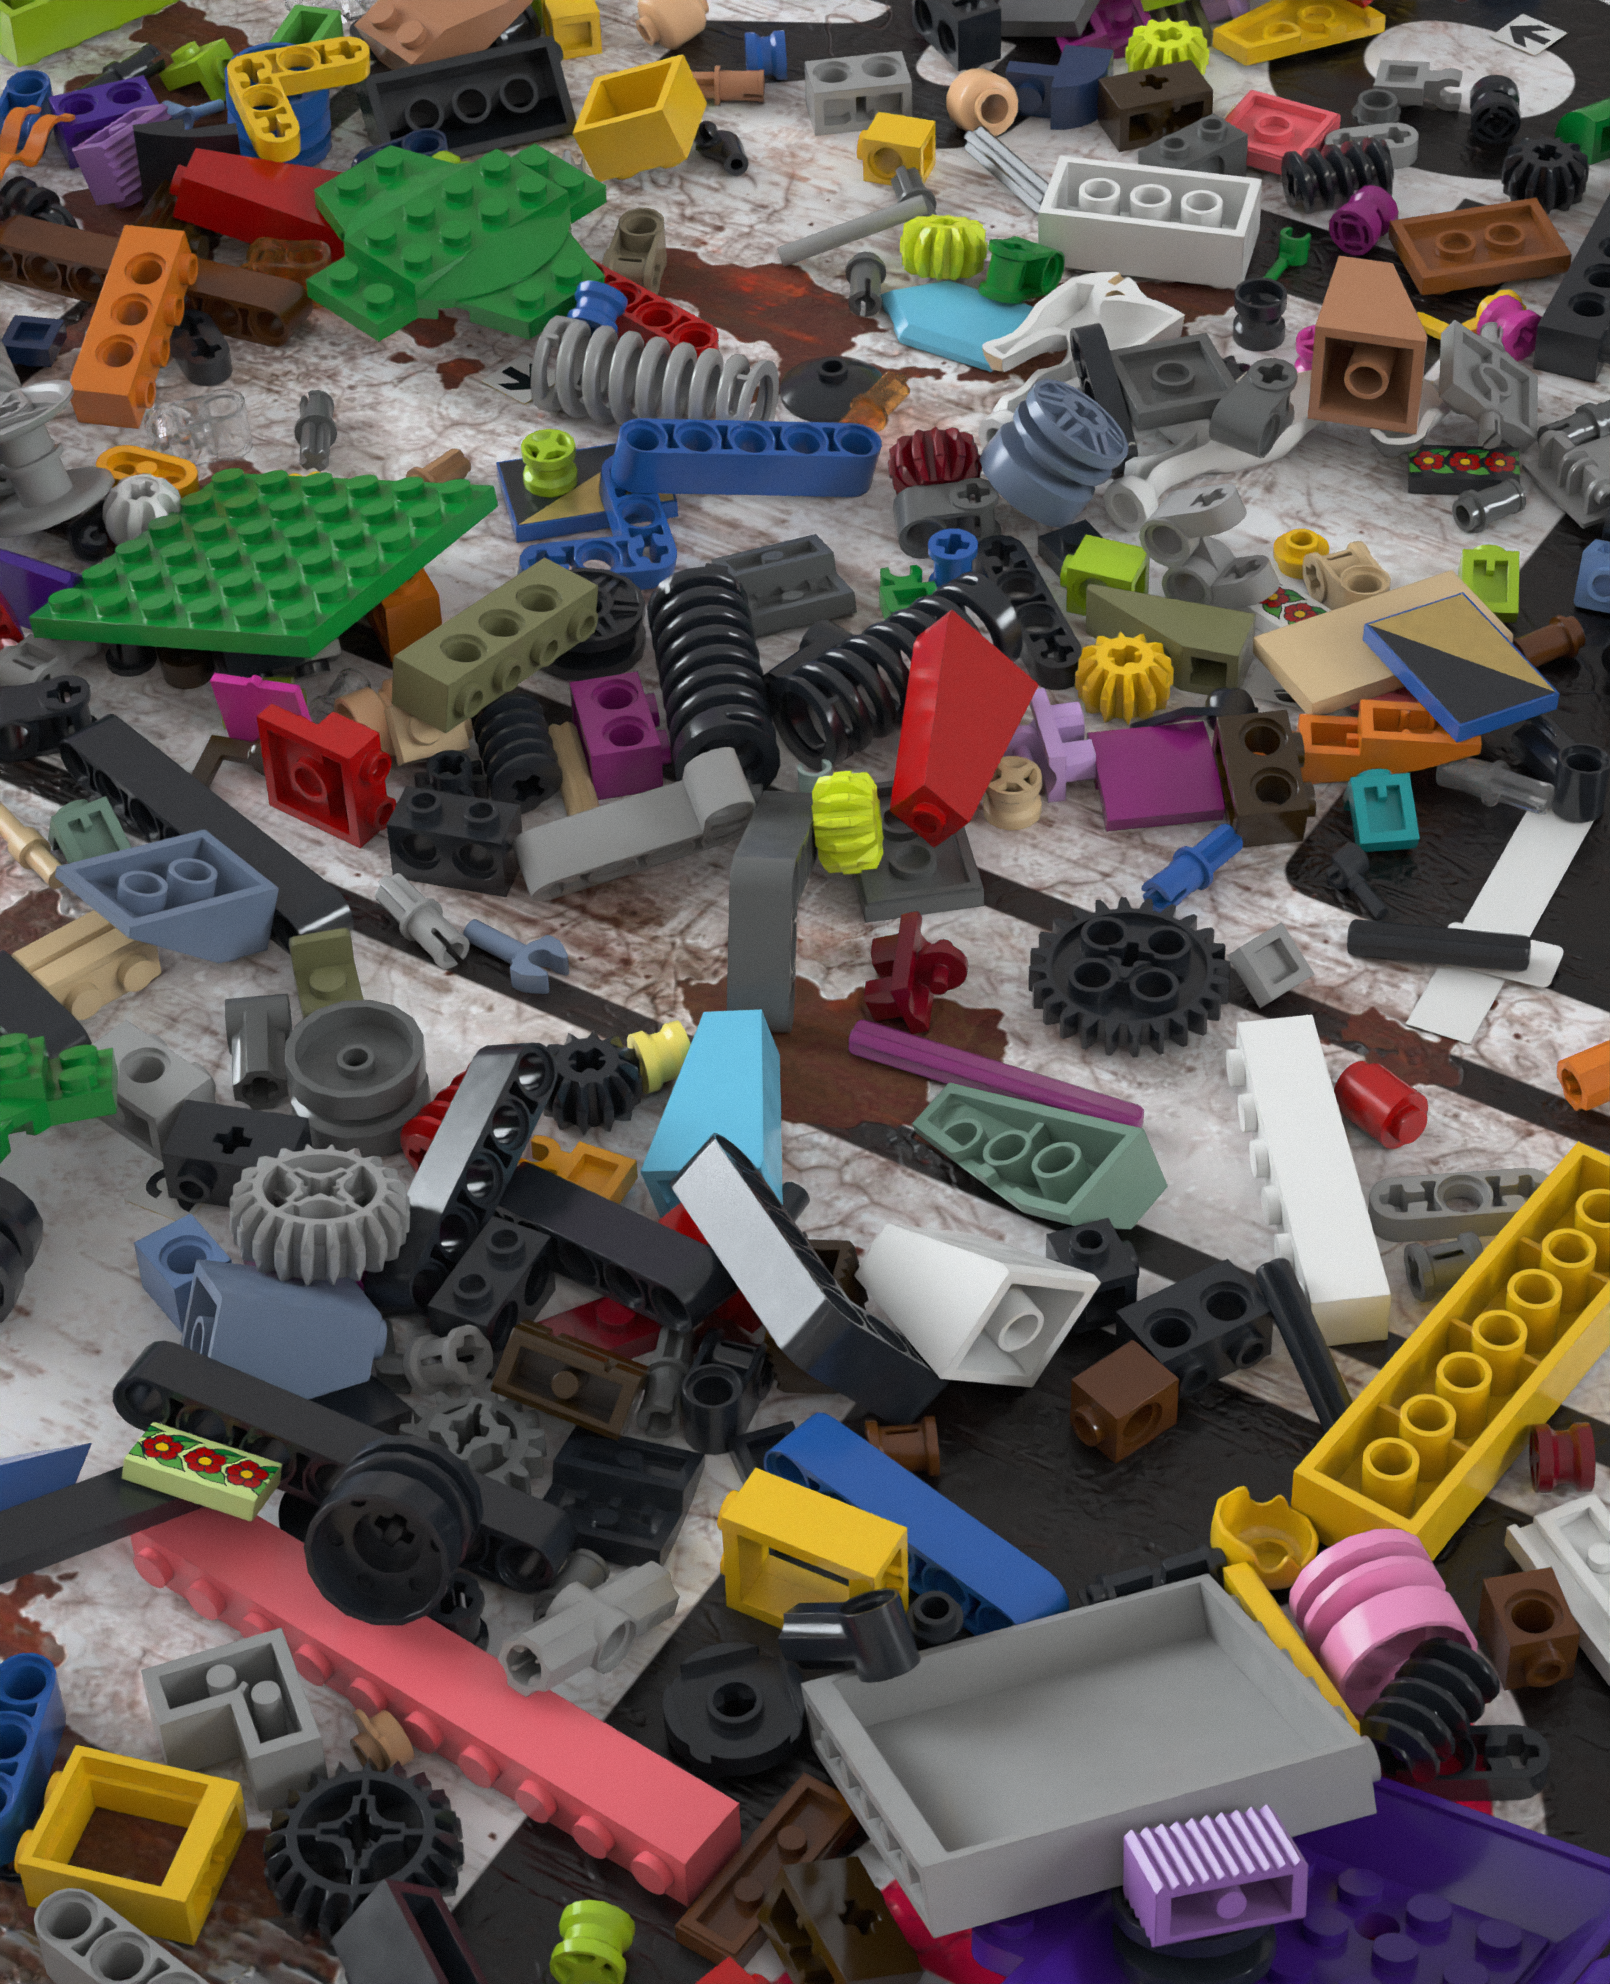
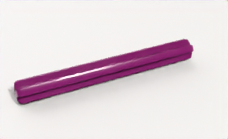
(971, 1070)

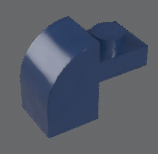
(1063, 91)

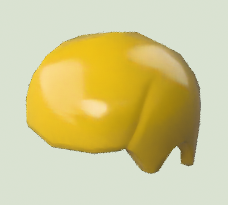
(1265, 1535)

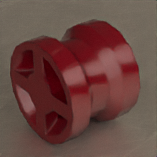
(1562, 1457)

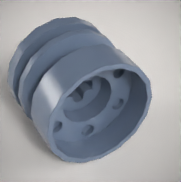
(1054, 453)

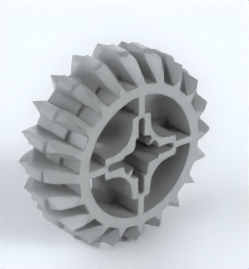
(319, 1214)

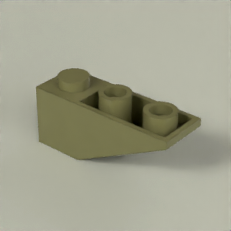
(1205, 642)

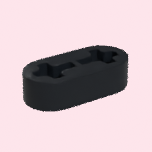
(205, 343)

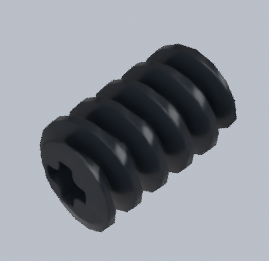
(1336, 172)
(517, 751)
(1428, 1709)

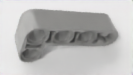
(640, 830)

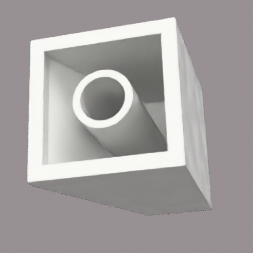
(974, 1302)

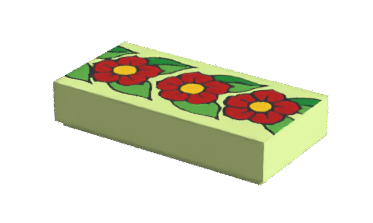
(202, 1471)

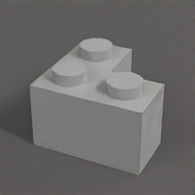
(238, 1704)

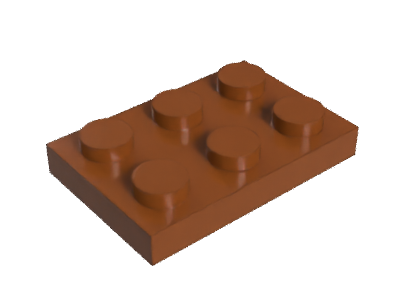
(1479, 246)

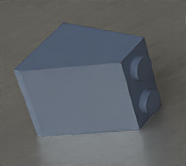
(282, 1330)

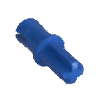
(1192, 868)

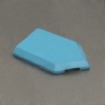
(951, 320)

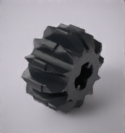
(1545, 171)
(594, 1083)

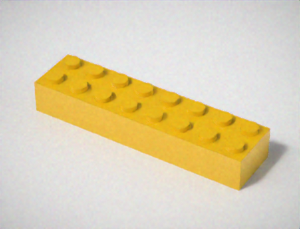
(1474, 1373)

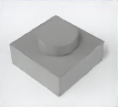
(1270, 965)

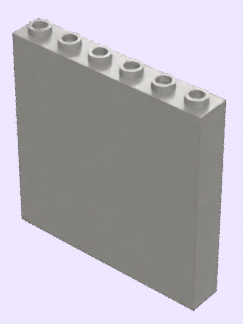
(1035, 1748)

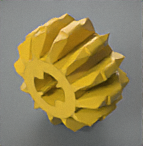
(1124, 677)

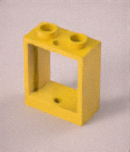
(812, 1529)
(96, 1778)

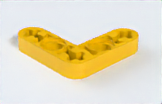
(331, 65)

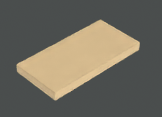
(1330, 665)

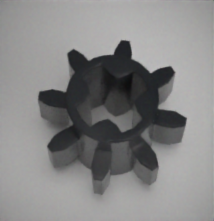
(454, 773)

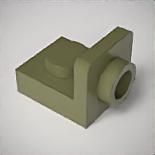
(324, 969)

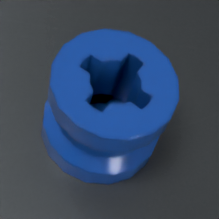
(767, 54)
(598, 304)

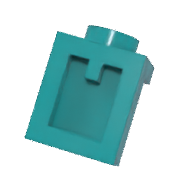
(1382, 810)

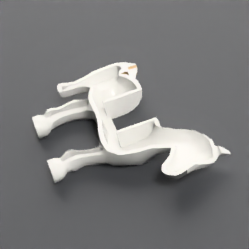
(1136, 320)

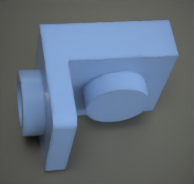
(1594, 578)

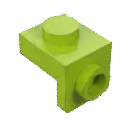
(199, 64)

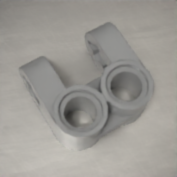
(1197, 564)

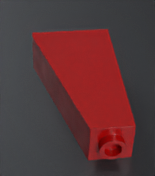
(253, 198)
(955, 726)

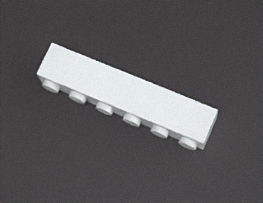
(1309, 1176)

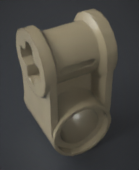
(639, 248)

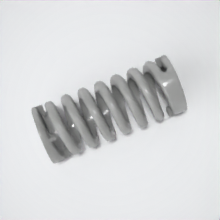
(647, 372)

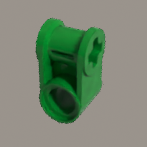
(1021, 270)

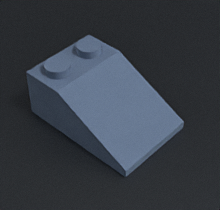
(180, 896)

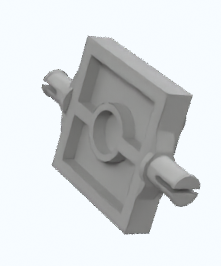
(1488, 386)

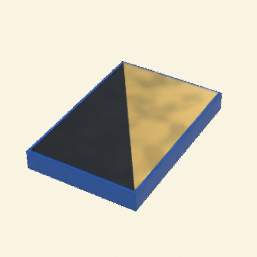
(571, 513)
(1460, 667)

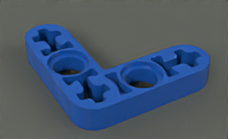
(626, 546)

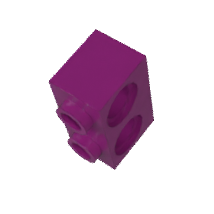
(620, 734)

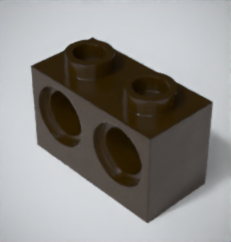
(1252, 778)

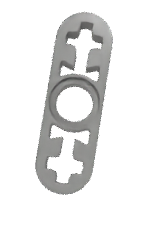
(1415, 1193)

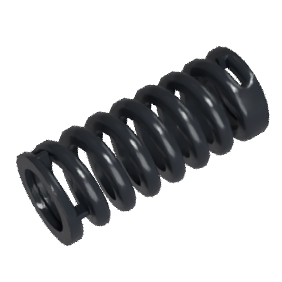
(859, 659)
(712, 672)

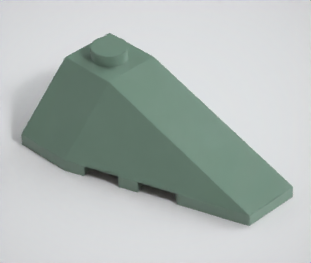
(1046, 1156)

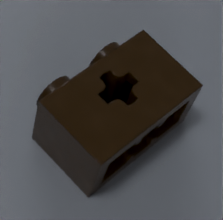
(1152, 103)
(835, 1926)

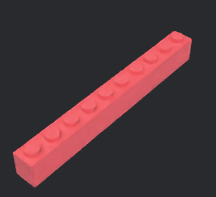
(456, 1703)

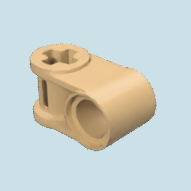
(1344, 576)

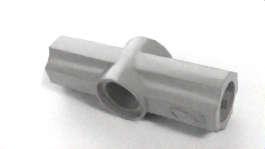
(588, 1628)

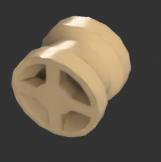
(1013, 794)

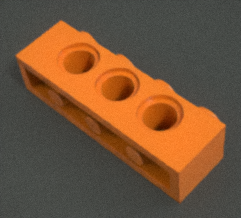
(132, 326)

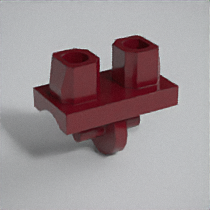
(911, 974)

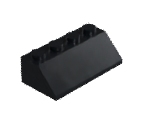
(475, 99)

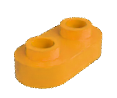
(134, 460)

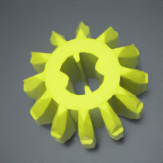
(1166, 44)
(943, 247)
(847, 822)

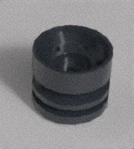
(394, 1530)

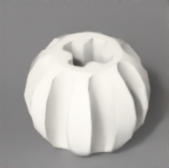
(136, 503)

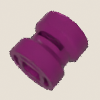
(1363, 220)

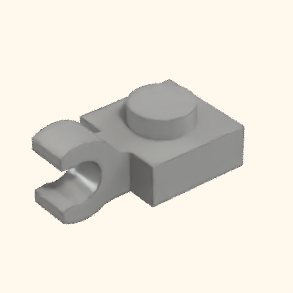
(1415, 81)

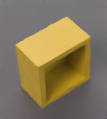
(640, 119)

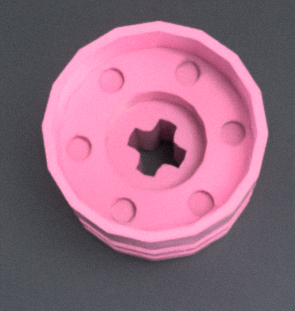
(1369, 1608)

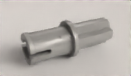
(421, 920)

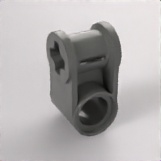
(1256, 408)
(932, 508)

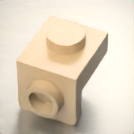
(417, 740)

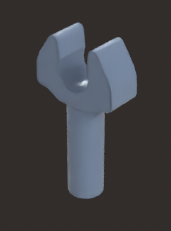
(524, 959)

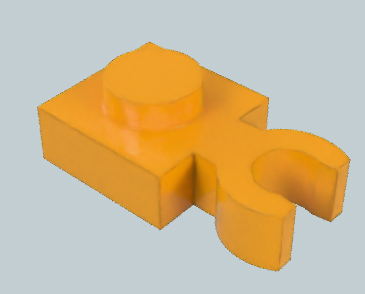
(587, 1166)

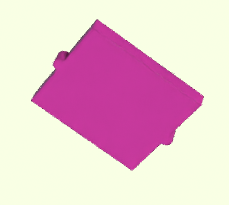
(244, 698)

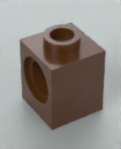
(1123, 1401)
(1528, 1628)

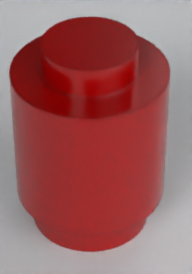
(1381, 1104)

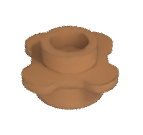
(380, 1740)

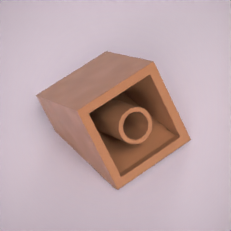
(1367, 350)

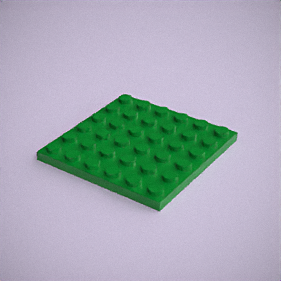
(265, 563)

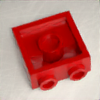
(326, 773)

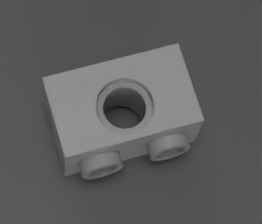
(151, 1086)

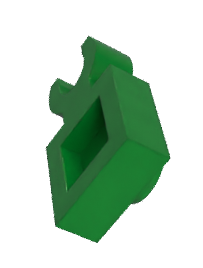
(901, 591)

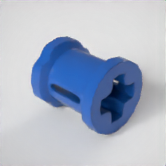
(952, 554)

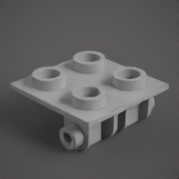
(1574, 475)

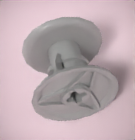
(32, 462)

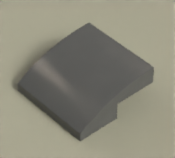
(790, 584)

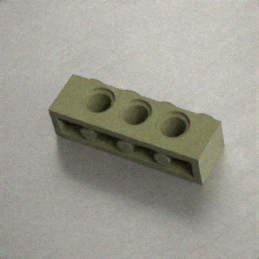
(494, 645)

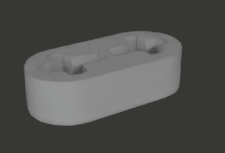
(1400, 138)

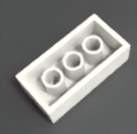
(1151, 221)

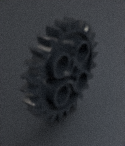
(1129, 976)

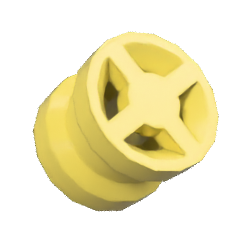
(660, 1054)

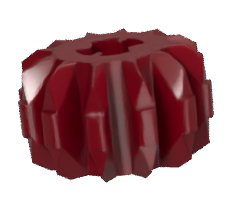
(933, 458)

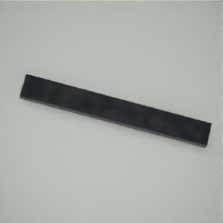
(114, 1508)

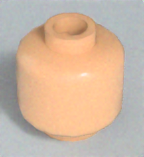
(671, 21)
(982, 100)

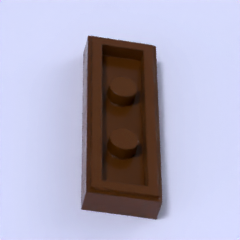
(803, 1827)

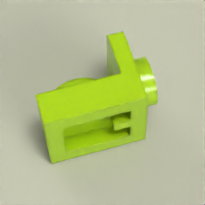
(1493, 578)

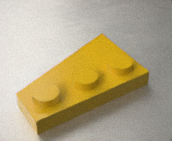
(1294, 27)

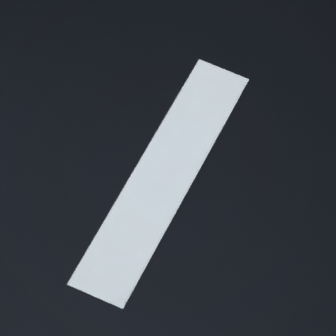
(1508, 903)

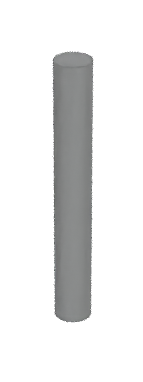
(852, 230)

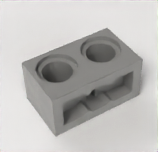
(851, 90)

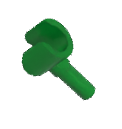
(1290, 253)

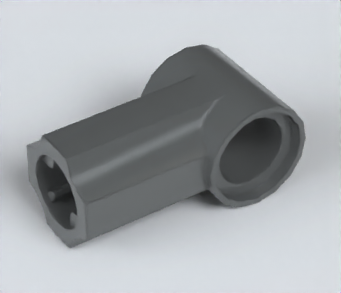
(257, 1041)

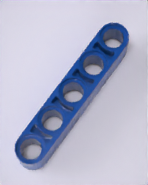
(745, 457)
(945, 1544)

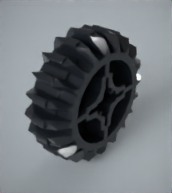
(327, 1830)

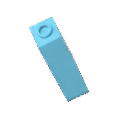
(724, 1089)

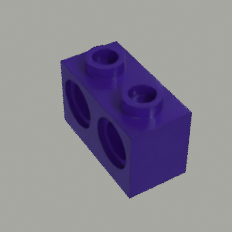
(96, 109)

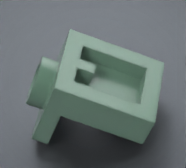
(86, 830)

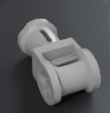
(42, 659)

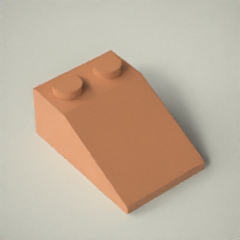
(432, 30)

